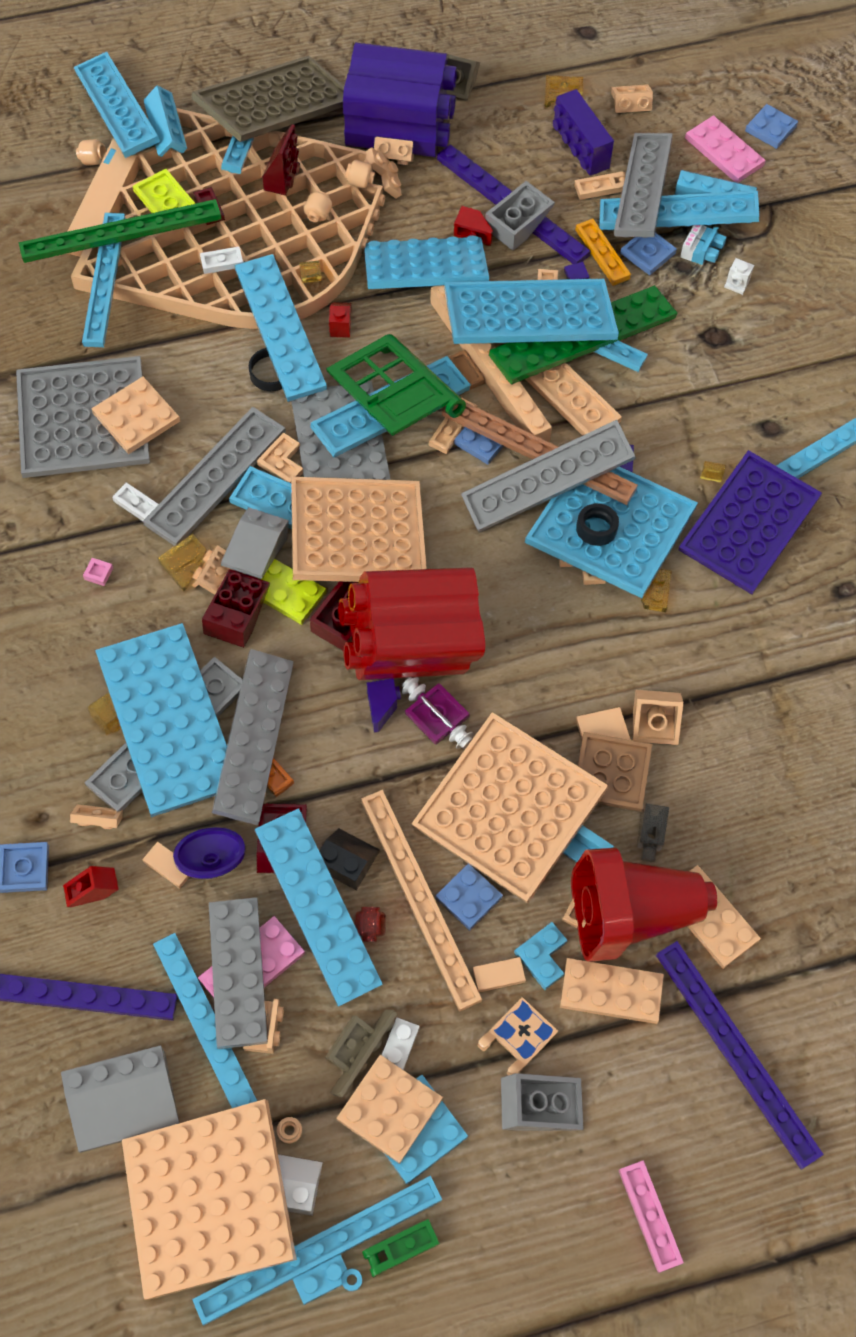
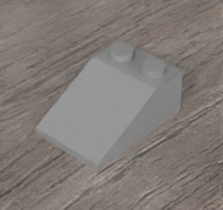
(518, 215)
(255, 543)
(541, 1103)

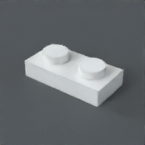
(220, 260)
(134, 501)
(400, 1042)

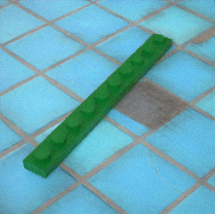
(119, 231)

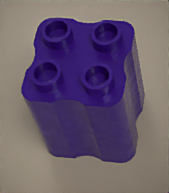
(398, 97)

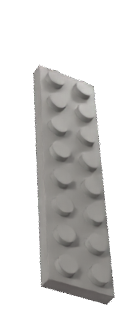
(643, 185)
(548, 476)
(213, 477)
(253, 737)
(117, 779)

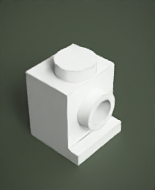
(739, 276)

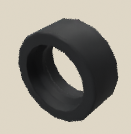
(595, 537)

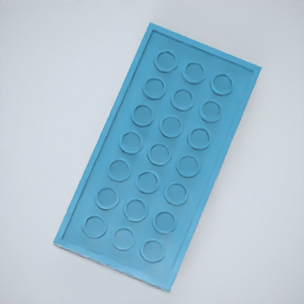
(530, 311)
(165, 717)

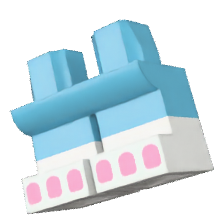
(700, 242)

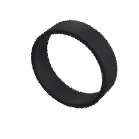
(266, 386)

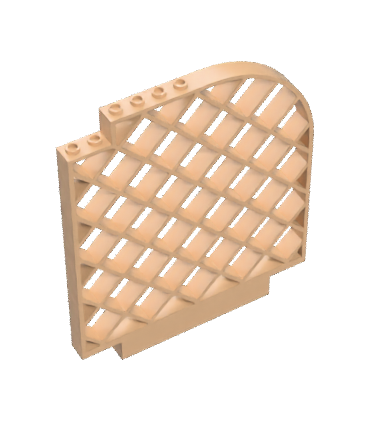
(114, 187)

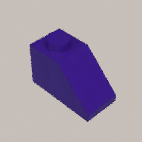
(382, 701)

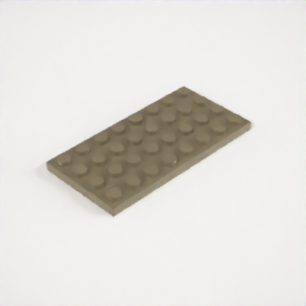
(272, 98)

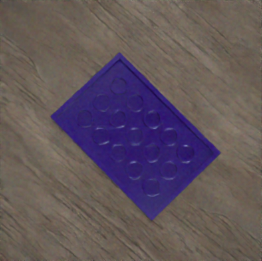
(750, 522)

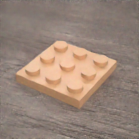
(135, 415)
(389, 1109)

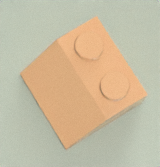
(657, 717)

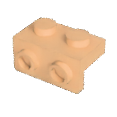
(395, 149)

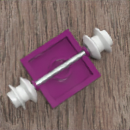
(437, 713)

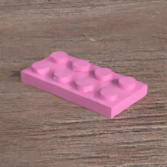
(725, 149)
(278, 954)

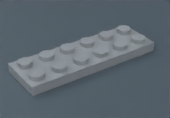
(237, 973)

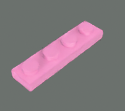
(651, 1216)

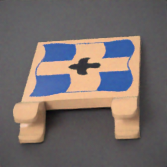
(521, 1032)

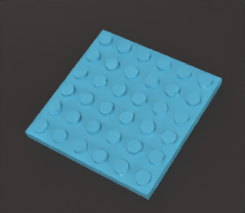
(643, 538)

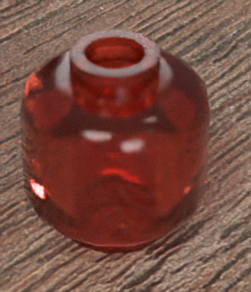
(370, 923)

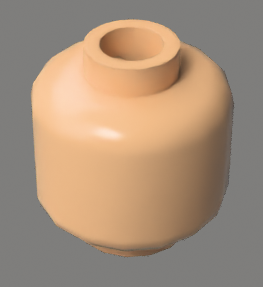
(91, 152)
(359, 174)
(318, 206)

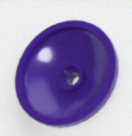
(209, 853)

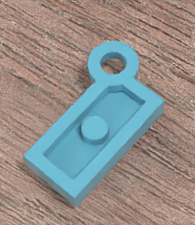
(325, 1279)

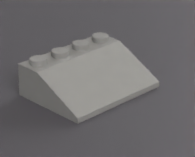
(119, 1098)

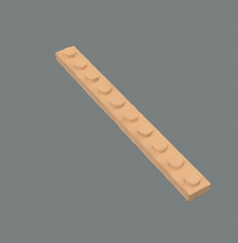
(421, 901)

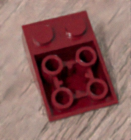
(283, 164)
(235, 608)

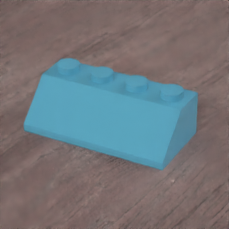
(699, 184)

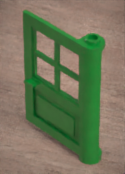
(402, 401)

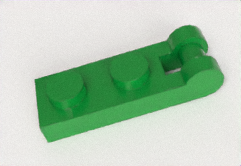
(401, 1247)

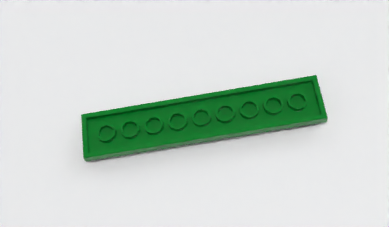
(632, 316)

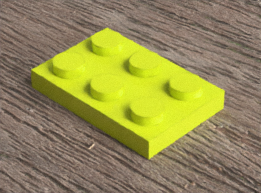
(162, 192)
(289, 596)

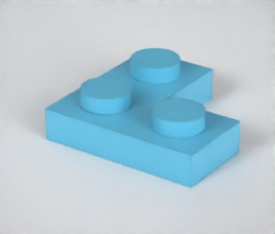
(536, 955)

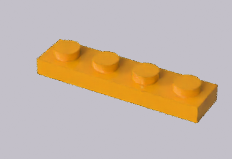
(603, 252)

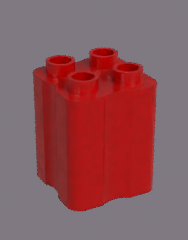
(413, 623)

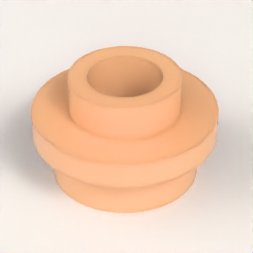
(289, 1122)

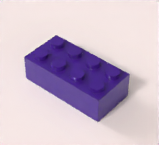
(583, 132)

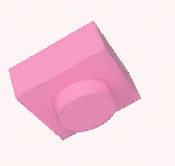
(98, 571)

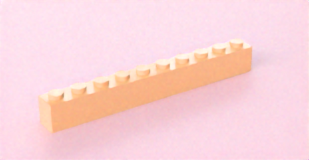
(512, 397)

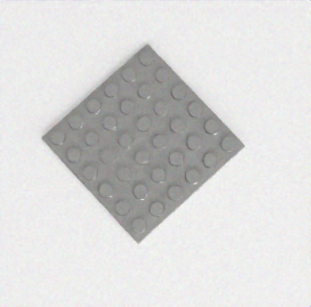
(57, 419)

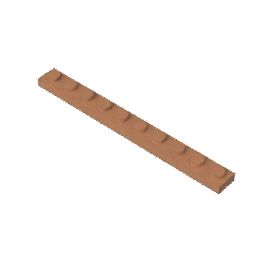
(533, 447)

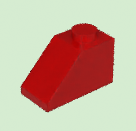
(472, 223)
(340, 319)
(91, 886)

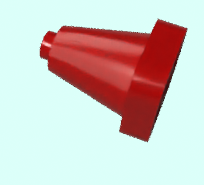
(632, 902)

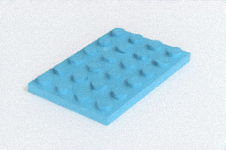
(425, 262)

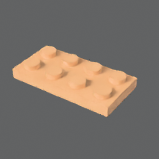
(724, 930)
(612, 991)

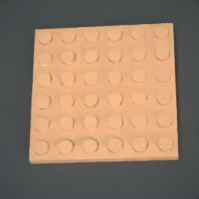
(355, 527)
(510, 807)
(207, 1200)

